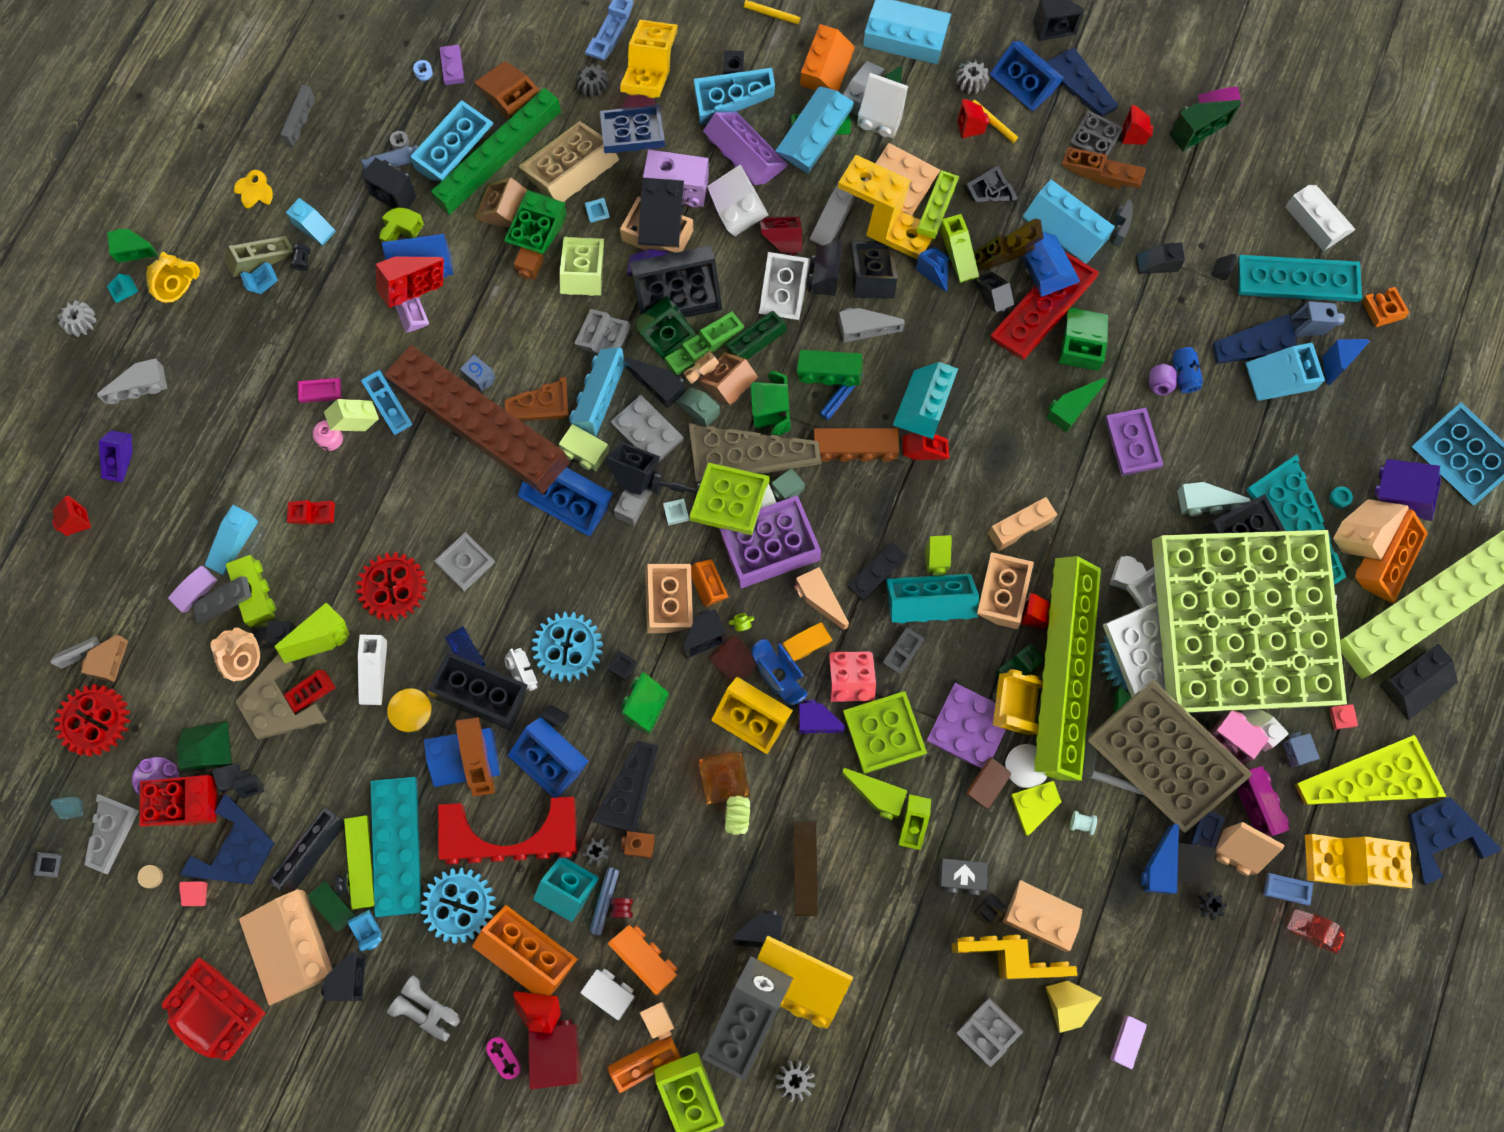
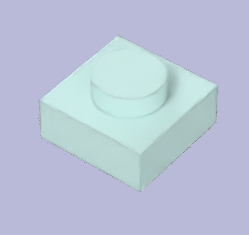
(676, 512)

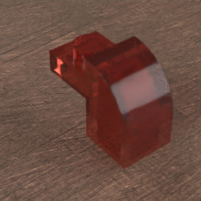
(1318, 929)

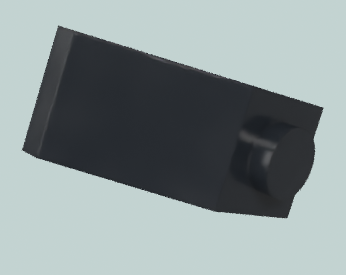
(1161, 259)
(995, 291)
(272, 632)

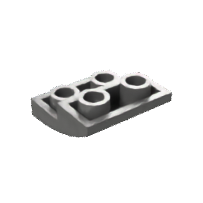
(1096, 134)

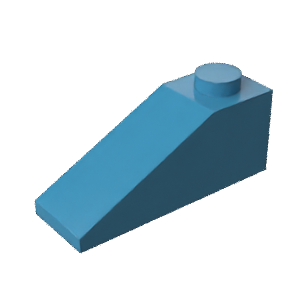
(386, 401)

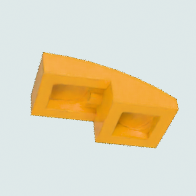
(807, 642)

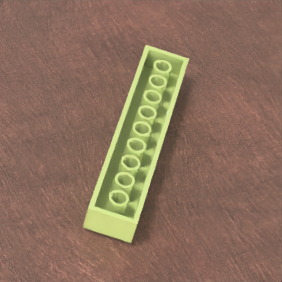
(1426, 608)

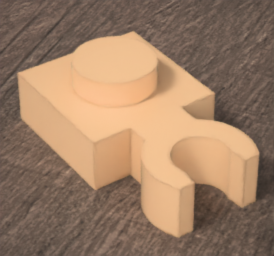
(704, 365)

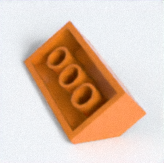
(1388, 575)
(524, 952)

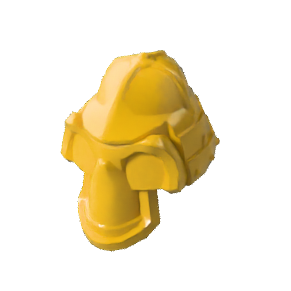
(170, 277)

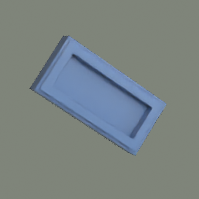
(1288, 889)

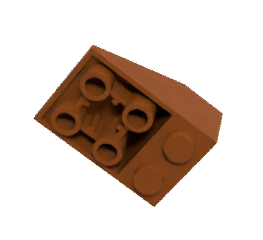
(507, 89)

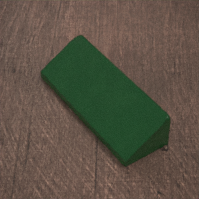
(757, 336)

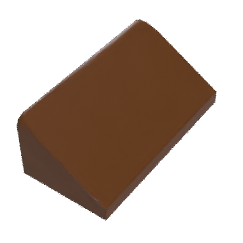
(988, 783)

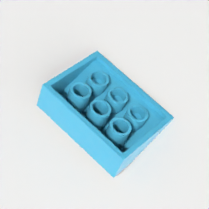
(906, 30)
(1466, 452)

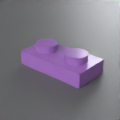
(452, 64)

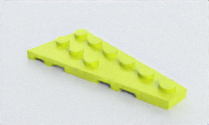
(1383, 775)

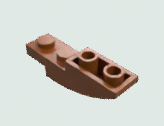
(1103, 171)
(474, 757)

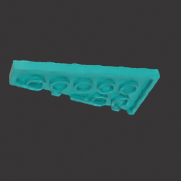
(1294, 504)

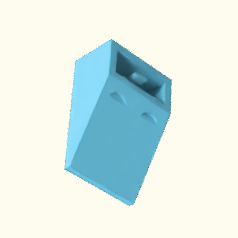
(1285, 372)

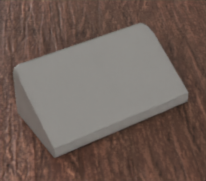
(74, 653)

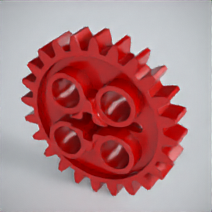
(373, 590)
(81, 737)

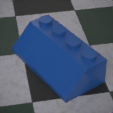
(571, 500)

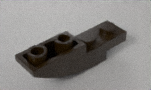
(1009, 247)

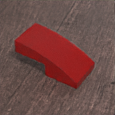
(310, 513)

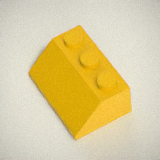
(751, 715)

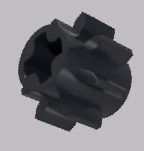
(1209, 911)

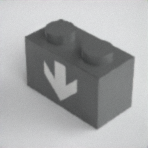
(963, 875)

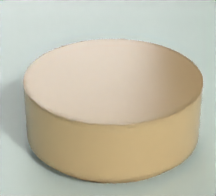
(150, 876)

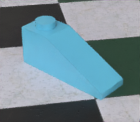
(230, 538)

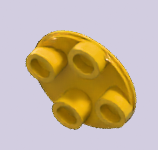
(409, 710)

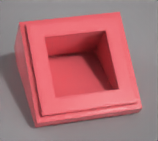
(193, 893)

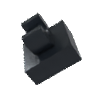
(248, 784)

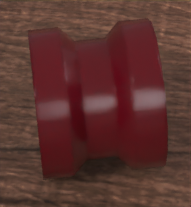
(621, 908)

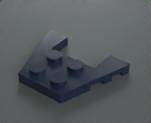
(1441, 827)
(240, 854)

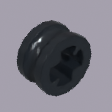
(342, 884)

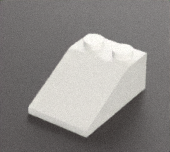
(882, 105)
(737, 201)
(784, 285)

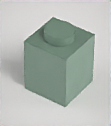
(787, 486)

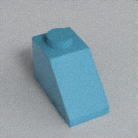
(310, 222)

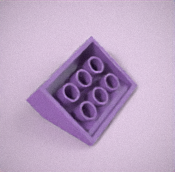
(777, 545)

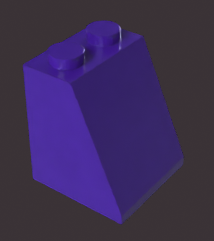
(1410, 485)

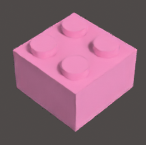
(1239, 736)

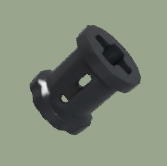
(300, 257)

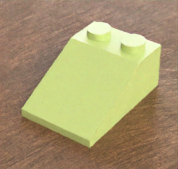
(581, 266)

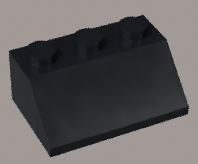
(1421, 681)

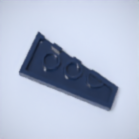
(1083, 82)
(1256, 341)

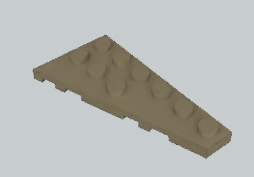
(749, 451)

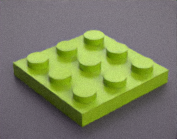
(729, 498)
(884, 732)

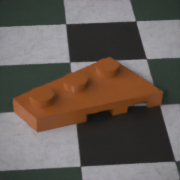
(541, 404)

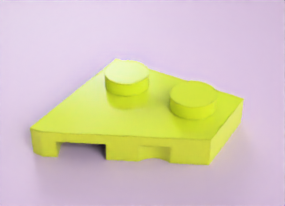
(1035, 805)

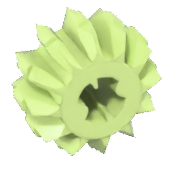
(737, 815)

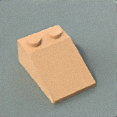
(1370, 529)
(1246, 848)

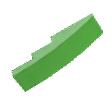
(708, 339)

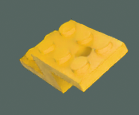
(648, 58)
(1358, 861)
(1013, 957)

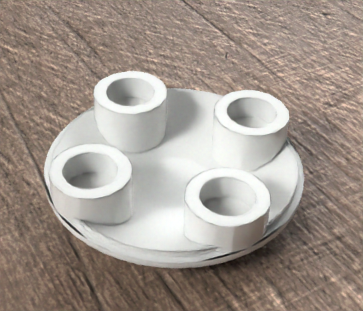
(1021, 765)

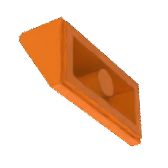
(708, 582)

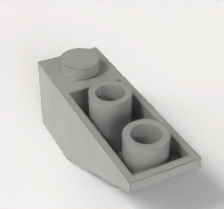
(136, 381)

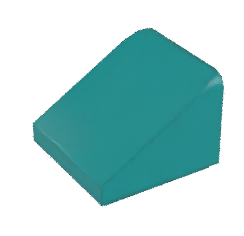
(122, 287)

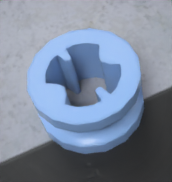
(425, 75)

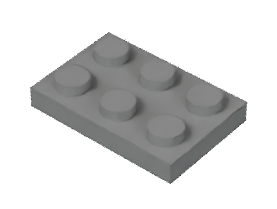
(647, 428)

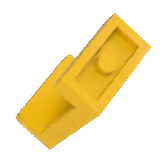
(1017, 702)

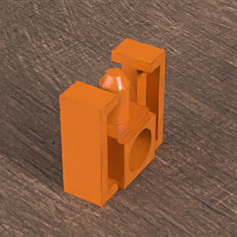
(1386, 311)

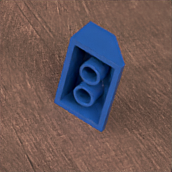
(1026, 75)
(421, 247)
(1049, 266)
(547, 757)
(446, 762)

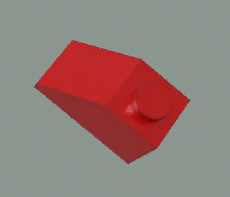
(971, 119)
(1136, 127)
(925, 448)
(70, 517)
(1036, 612)
(537, 1011)

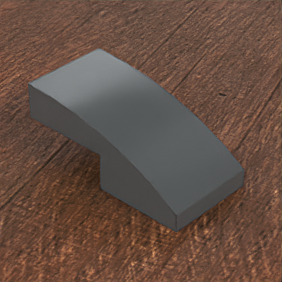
(903, 650)

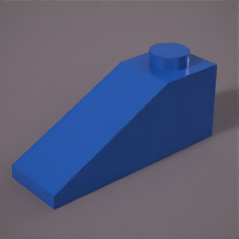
(1162, 868)

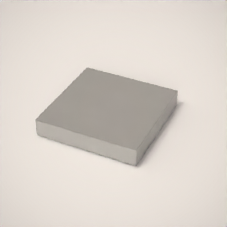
(464, 561)

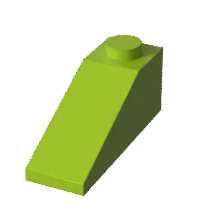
(880, 795)

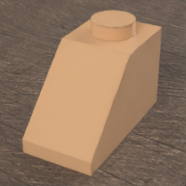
(658, 1021)

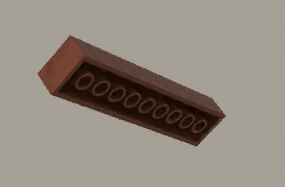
(477, 419)

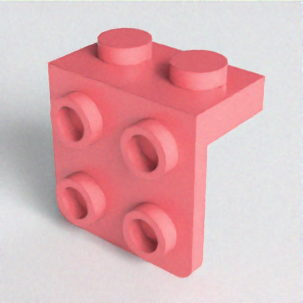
(852, 676)

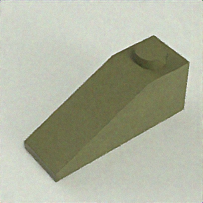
(251, 255)

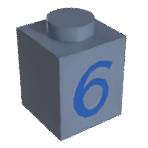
(478, 373)

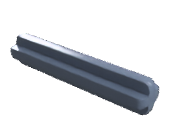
(604, 901)

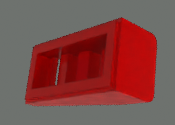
(325, 681)

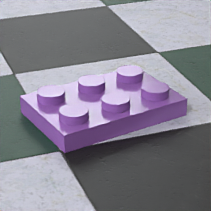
(1133, 441)

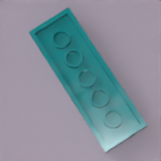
(1299, 278)
(396, 847)

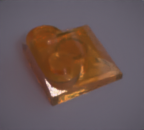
(724, 777)

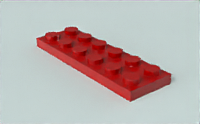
(1038, 314)

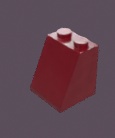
(555, 1057)

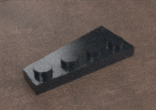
(627, 795)

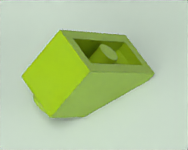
(938, 554)
(915, 822)

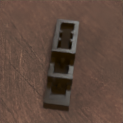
(805, 869)

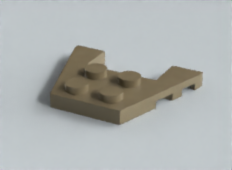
(267, 708)

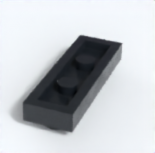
(877, 571)

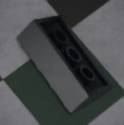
(478, 691)

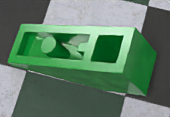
(1071, 405)

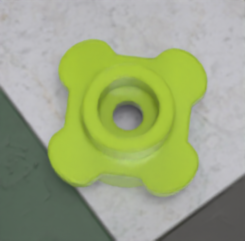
(741, 622)

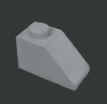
(631, 506)

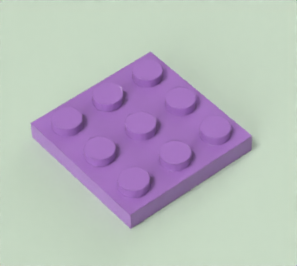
(967, 727)

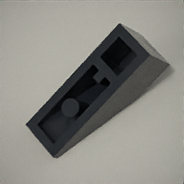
(658, 381)

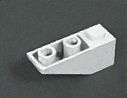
(371, 668)

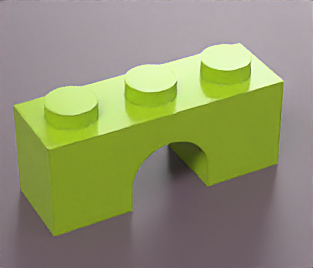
(258, 607)

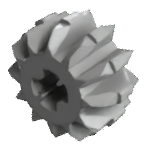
(972, 77)
(76, 318)
(788, 1077)

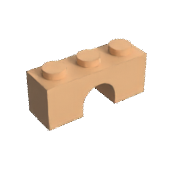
(1031, 518)

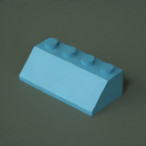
(815, 128)
(450, 142)
(1073, 223)
(598, 390)

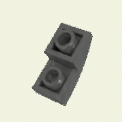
(1123, 222)

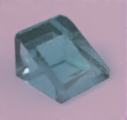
(68, 807)

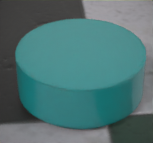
(1341, 497)

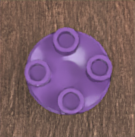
(153, 769)

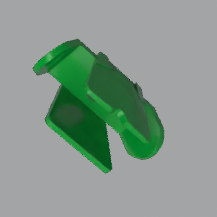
(768, 401)

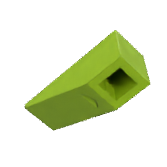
(959, 247)

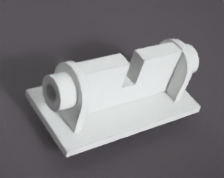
(516, 662)

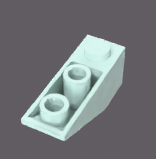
(1203, 497)

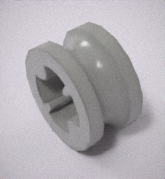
(397, 136)

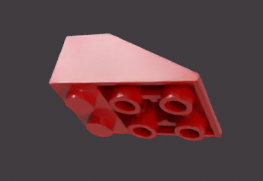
(408, 278)
(178, 801)

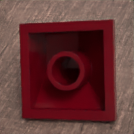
(783, 233)

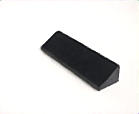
(307, 851)

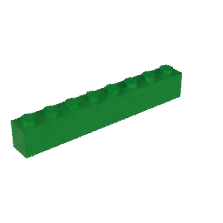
(496, 151)

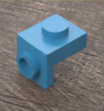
(259, 279)
(365, 930)

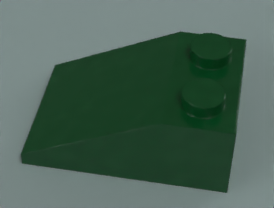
(1202, 121)

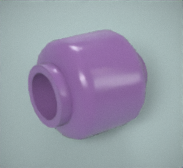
(1162, 379)

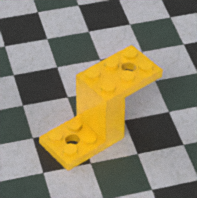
(887, 193)

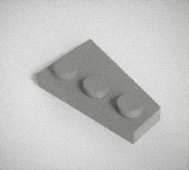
(109, 832)

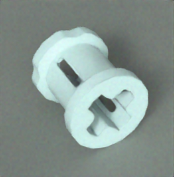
(1083, 822)

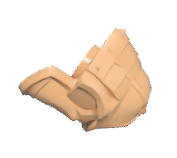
(236, 654)

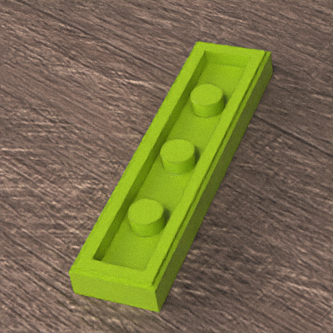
(937, 204)
(359, 862)

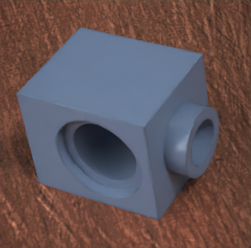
(1300, 749)

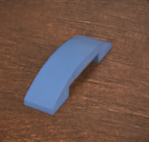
(611, 29)

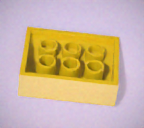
(815, 986)

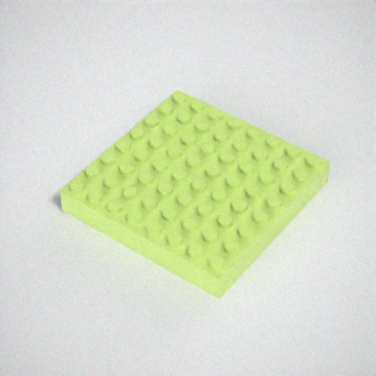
(1248, 620)

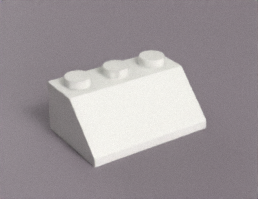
(1319, 217)

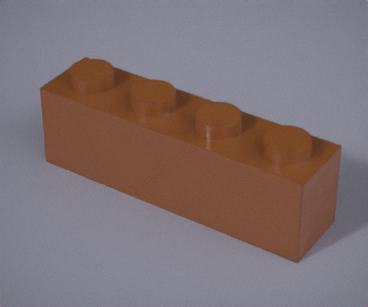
(857, 443)

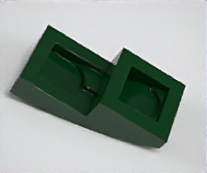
(1024, 661)
(331, 905)

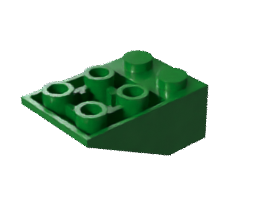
(536, 222)
(1084, 339)
(644, 704)

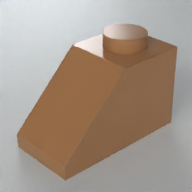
(105, 659)

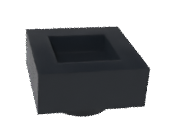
(622, 666)

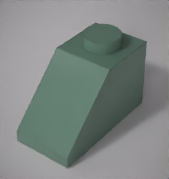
(699, 406)

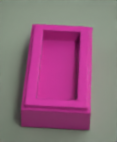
(319, 390)

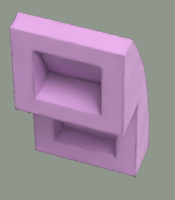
(193, 587)

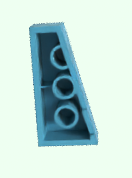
(732, 92)

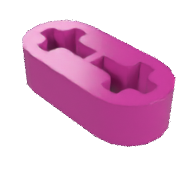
(498, 1060)

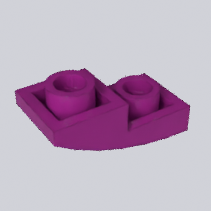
(1225, 94)

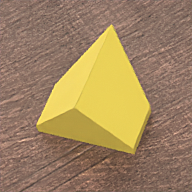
(1071, 1004)

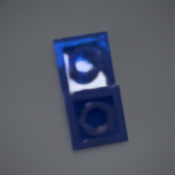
(463, 646)

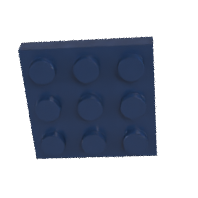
(632, 129)

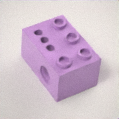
(674, 166)

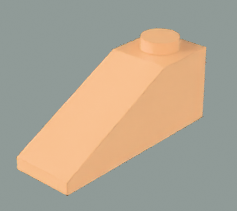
(818, 594)

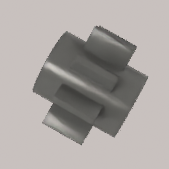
(590, 848)

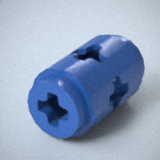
(1189, 379)

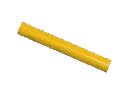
(771, 12)
(999, 126)

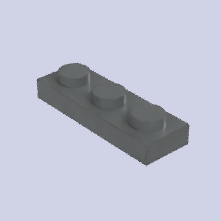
(298, 116)
(222, 600)

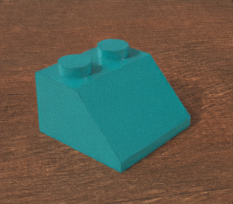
(565, 888)

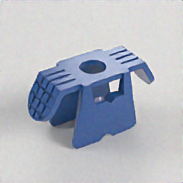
(768, 661)

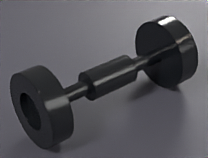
(657, 482)

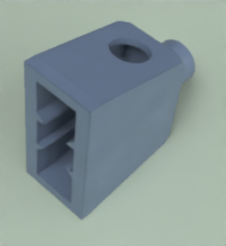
(1316, 319)

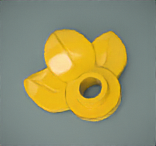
(253, 192)

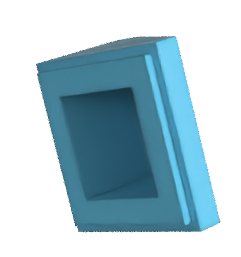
(596, 210)

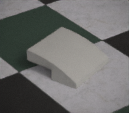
(601, 332)
(989, 1031)

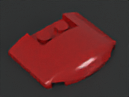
(210, 1012)

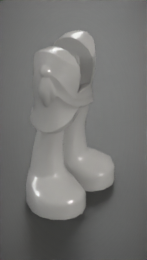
(436, 1010)

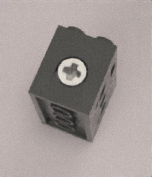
(747, 1018)

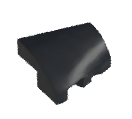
(990, 187)

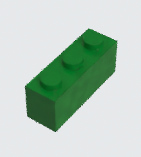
(830, 367)

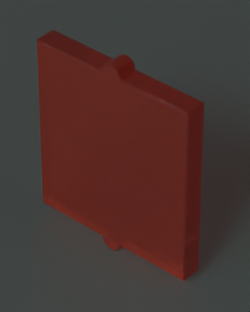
(734, 659)

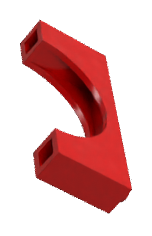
(460, 842)

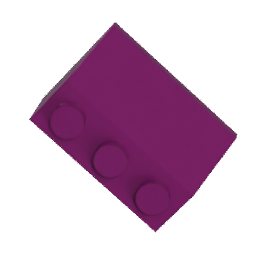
(1262, 803)

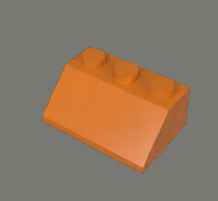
(827, 60)
(644, 959)

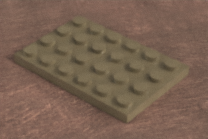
(1169, 756)

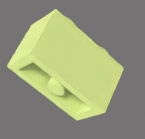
(351, 415)
(584, 448)

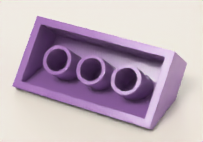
(744, 147)

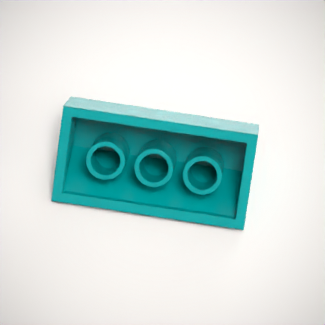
(925, 399)
(932, 598)

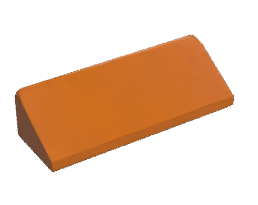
(642, 1063)

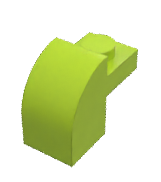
(401, 222)

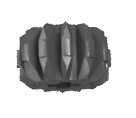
(591, 80)

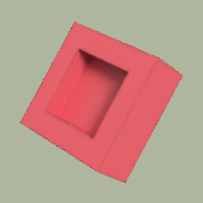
(1343, 717)

